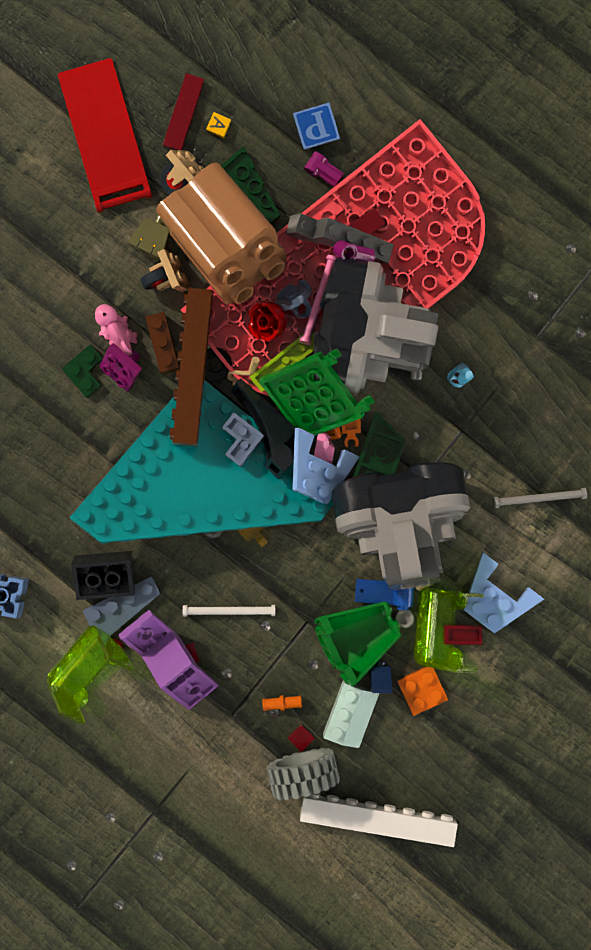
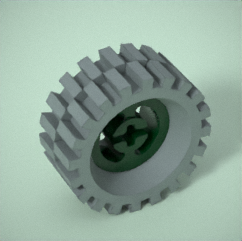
(303, 774)

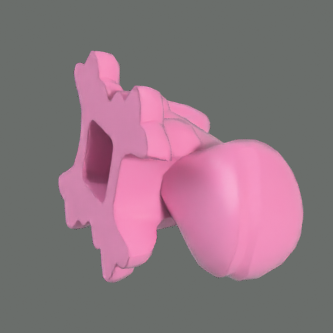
(115, 328)

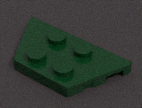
(381, 448)

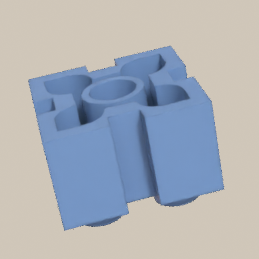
(14, 588)

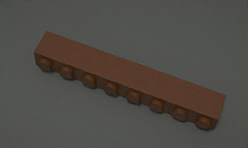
(192, 367)

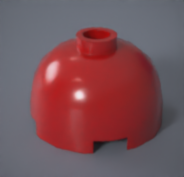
(267, 321)

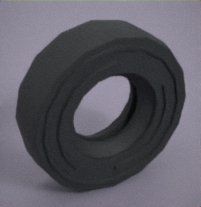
(222, 373)

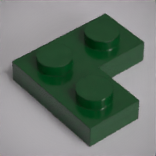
(79, 370)

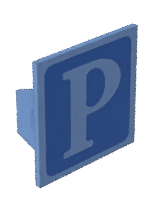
(316, 126)

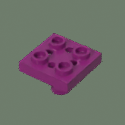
(121, 367)

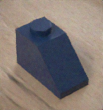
(380, 678)

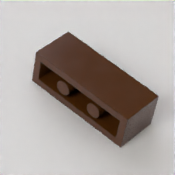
(162, 343)

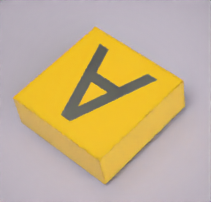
(218, 125)

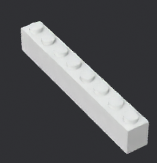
(378, 819)

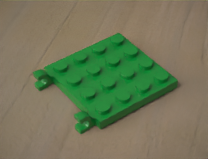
(311, 403)

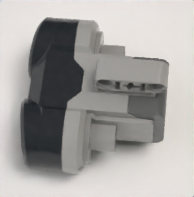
(371, 325)
(403, 518)

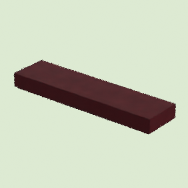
(183, 112)

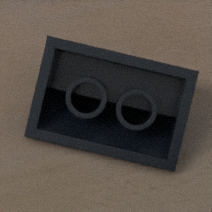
(103, 575)

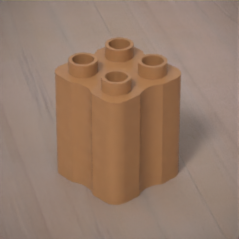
(223, 234)

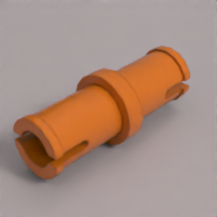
(282, 703)

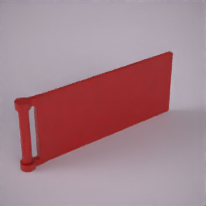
(104, 133)

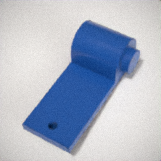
(378, 591)

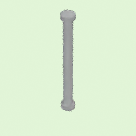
(582, 493)

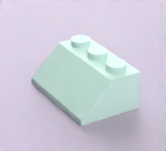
(350, 715)

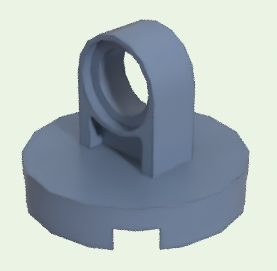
(293, 296)

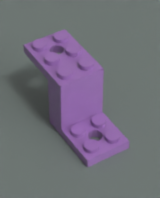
(168, 660)

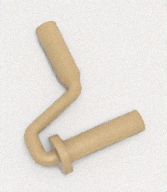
(252, 369)

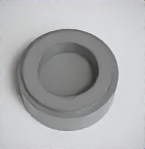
(405, 618)

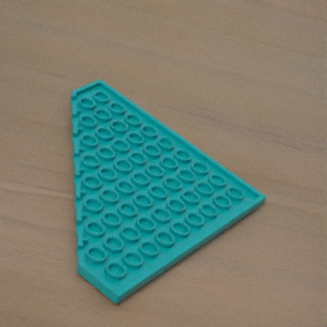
(191, 490)

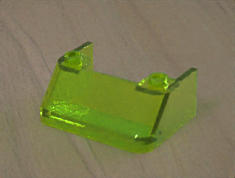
(437, 609)
(80, 667)

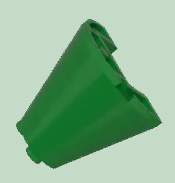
(357, 638)

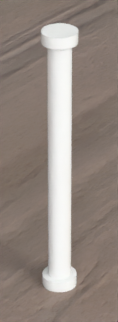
(227, 610)

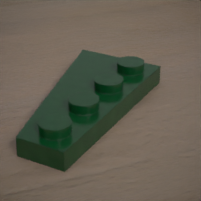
(244, 174)

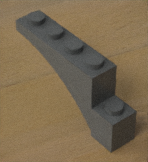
(330, 231)

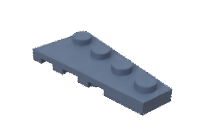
(116, 611)

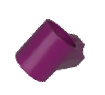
(319, 167)
(354, 251)

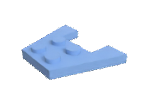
(315, 476)
(496, 607)

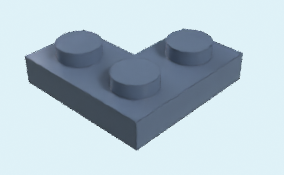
(247, 439)

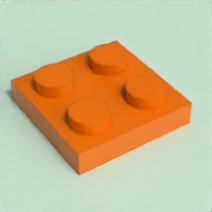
(422, 690)

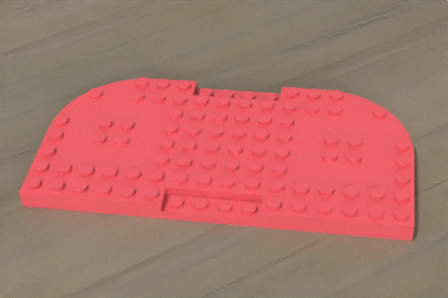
(428, 217)

